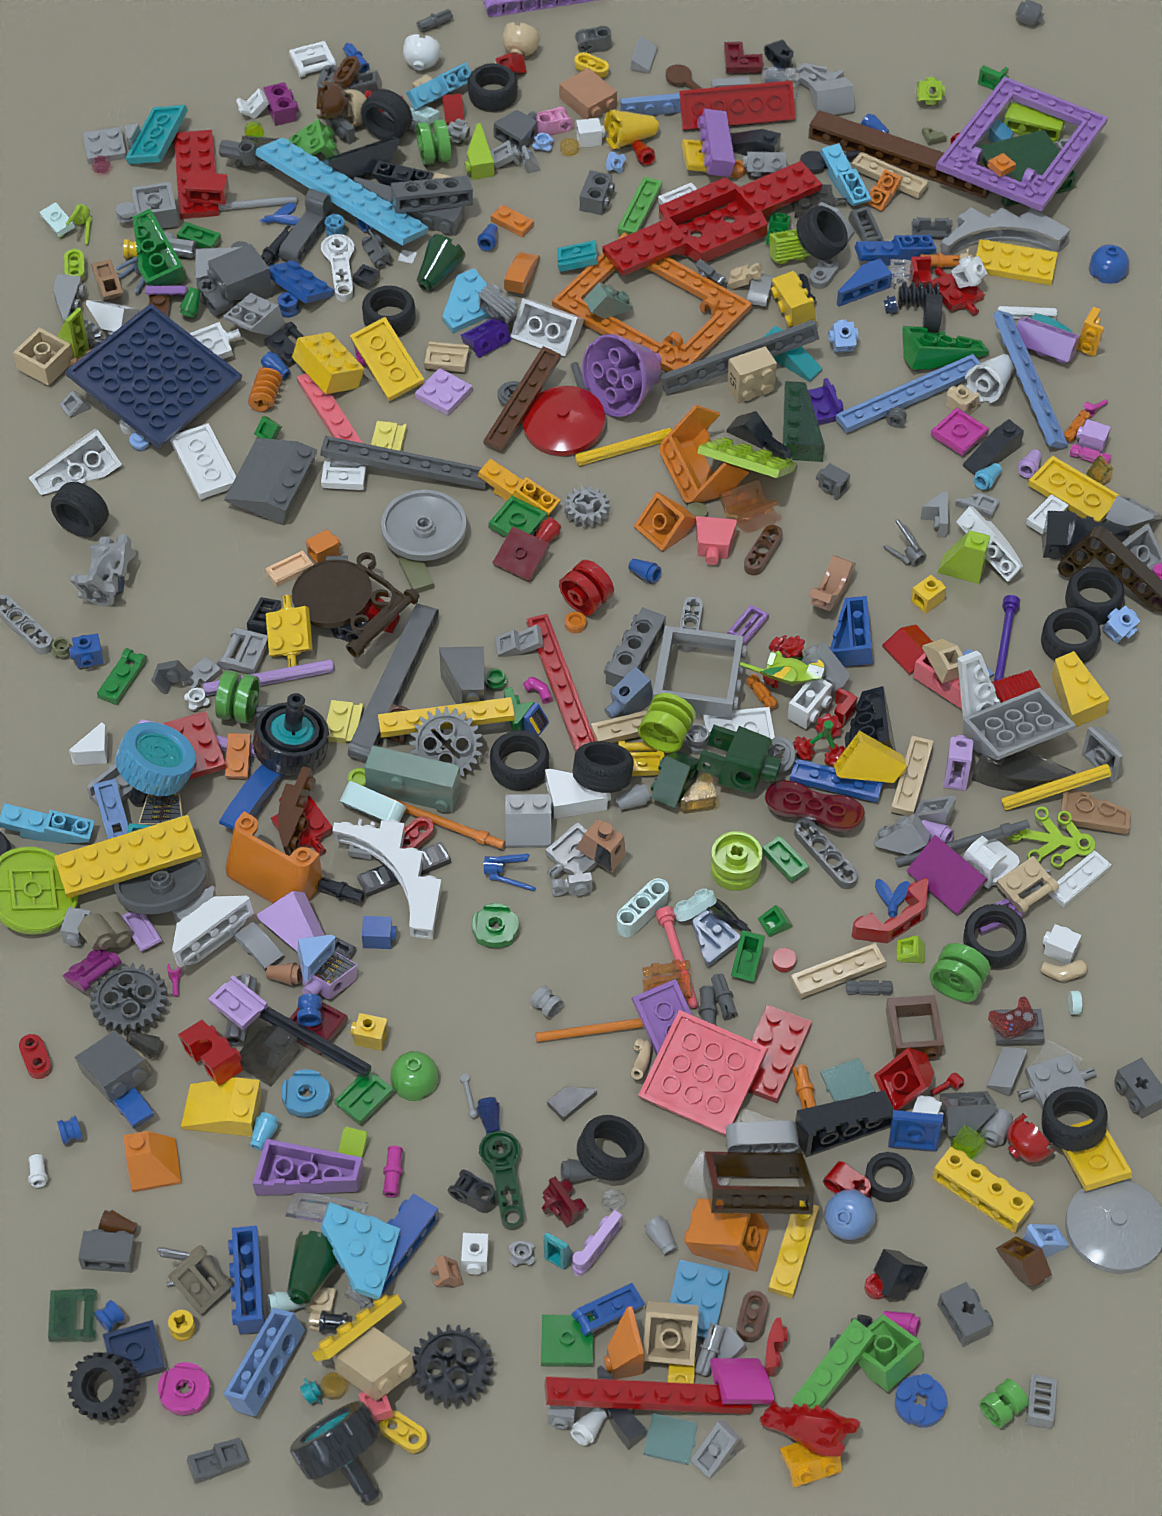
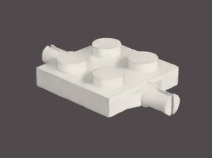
(216, 339)

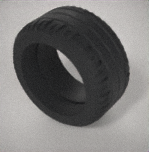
(492, 99)
(391, 104)
(813, 241)
(390, 297)
(79, 509)
(1099, 579)
(1070, 619)
(519, 742)
(603, 767)
(1000, 914)
(1071, 1137)
(602, 1164)

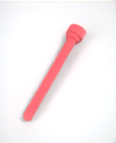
(666, 917)

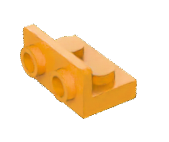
(1091, 333)
(807, 1465)

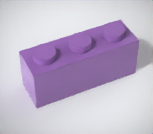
(1048, 339)

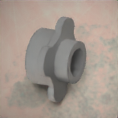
(526, 1248)

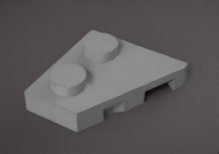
(811, 73)

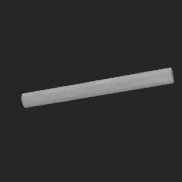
(258, 203)

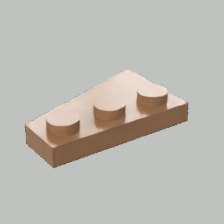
(1093, 813)

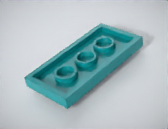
(156, 134)

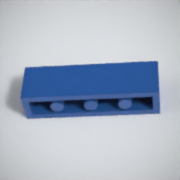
(415, 1221)

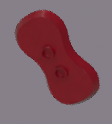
(832, 811)

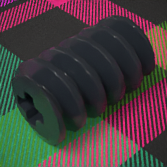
(916, 294)

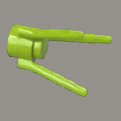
(80, 216)

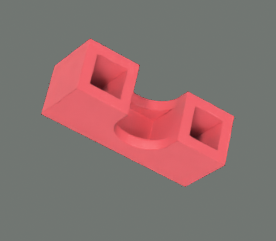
(926, 675)

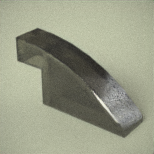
(1018, 771)

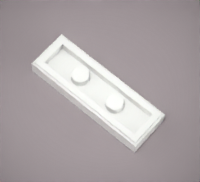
(1080, 878)

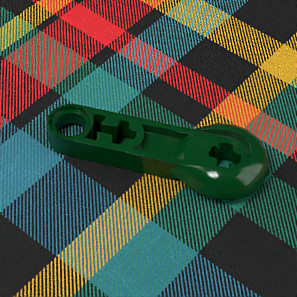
(503, 1172)

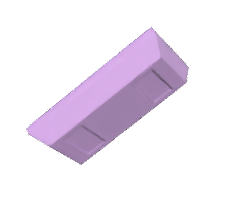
(144, 932)

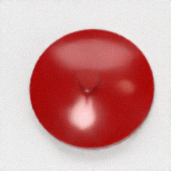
(564, 421)

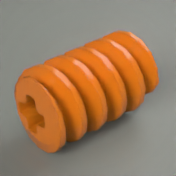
(264, 389)

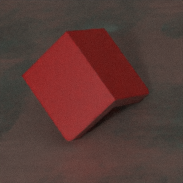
(513, 61)
(920, 270)

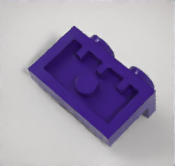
(487, 336)
(825, 402)

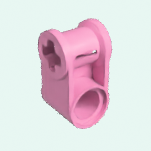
(552, 121)

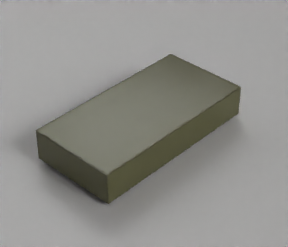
(416, 574)

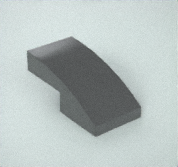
(217, 1461)

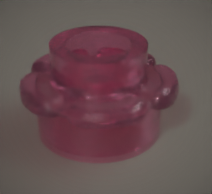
(100, 164)

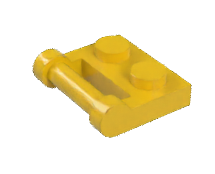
(644, 762)

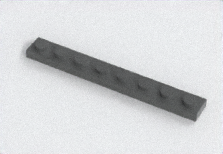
(718, 364)
(402, 462)

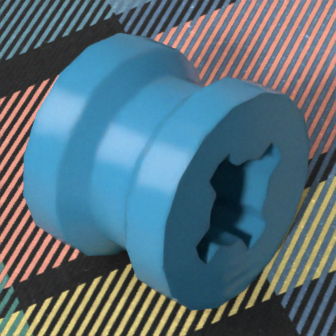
(334, 225)

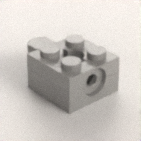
(154, 197)

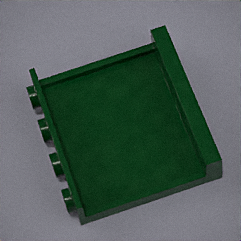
(1027, 151)

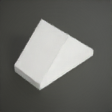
(91, 748)

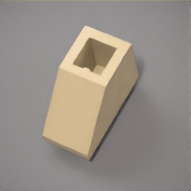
(943, 659)

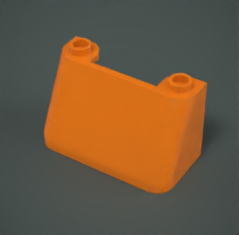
(267, 869)

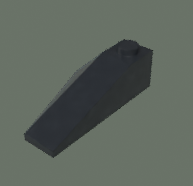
(872, 718)

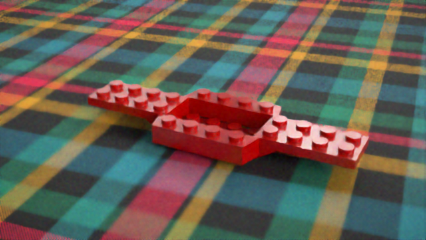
(749, 209)

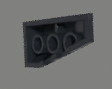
(1065, 529)

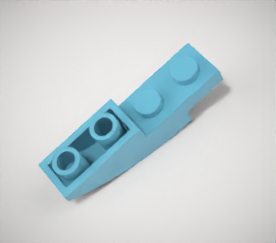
(439, 86)
(843, 176)
(50, 827)

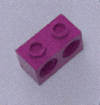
(281, 104)

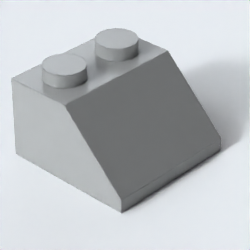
(528, 821)

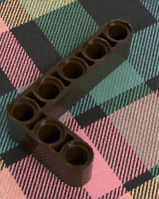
(1117, 564)

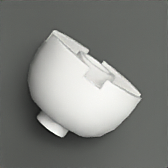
(421, 52)

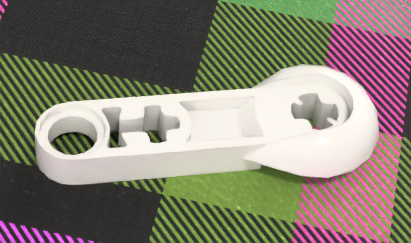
(339, 261)

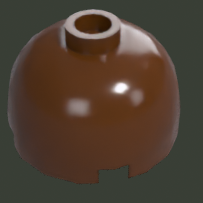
(330, 100)

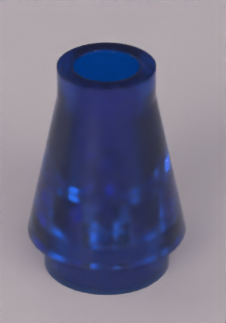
(489, 1113)

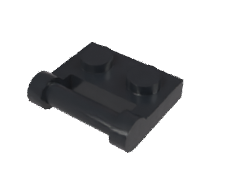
(282, 345)

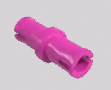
(392, 1171)

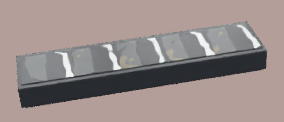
(382, 878)

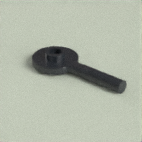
(814, 161)

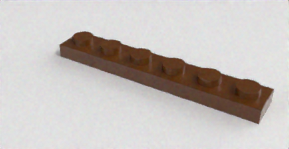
(522, 399)

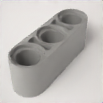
(762, 1136)

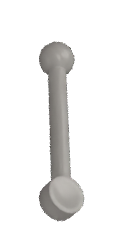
(464, 1079)

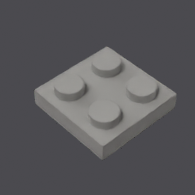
(105, 143)

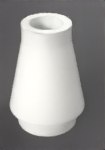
(587, 1427)

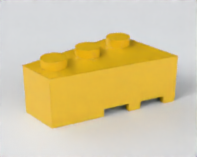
(1078, 690)

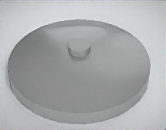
(423, 525)
(1115, 1227)

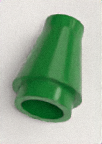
(190, 303)

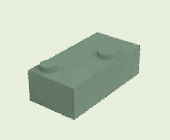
(413, 779)

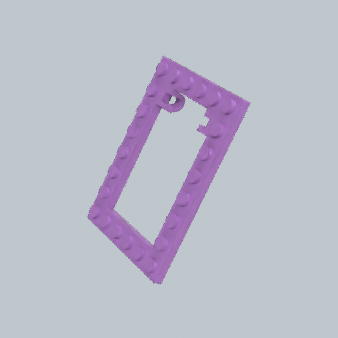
(1034, 190)

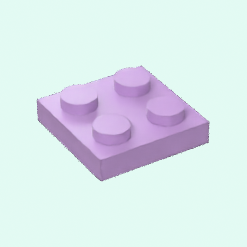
(443, 391)

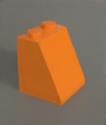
(726, 1237)

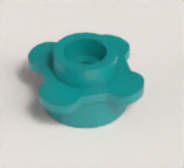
(311, 1391)

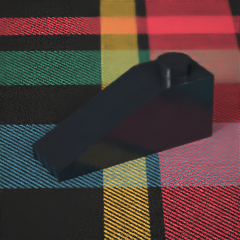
(755, 141)
(996, 447)

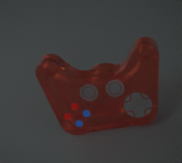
(1014, 1021)

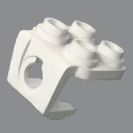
(991, 859)

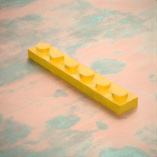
(481, 712)

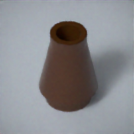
(114, 1222)

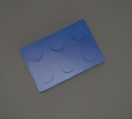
(300, 282)

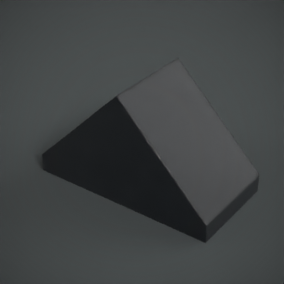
(750, 428)

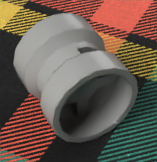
(697, 739)
(546, 1001)

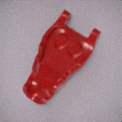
(813, 1428)

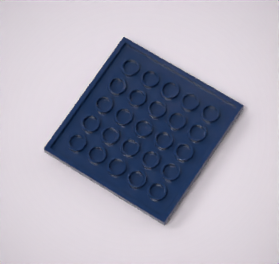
(154, 375)

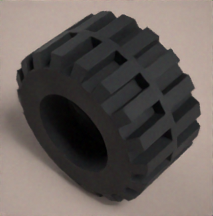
(84, 1386)

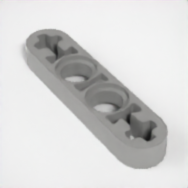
(24, 623)

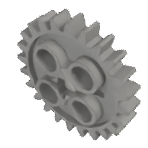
(460, 729)

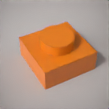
(1001, 165)

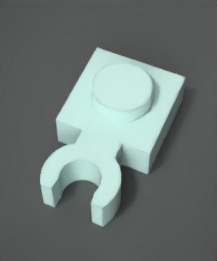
(425, 114)

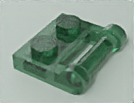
(63, 1315)

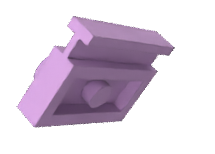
(238, 1003)

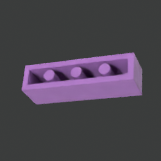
(716, 142)

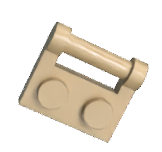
(1022, 879)

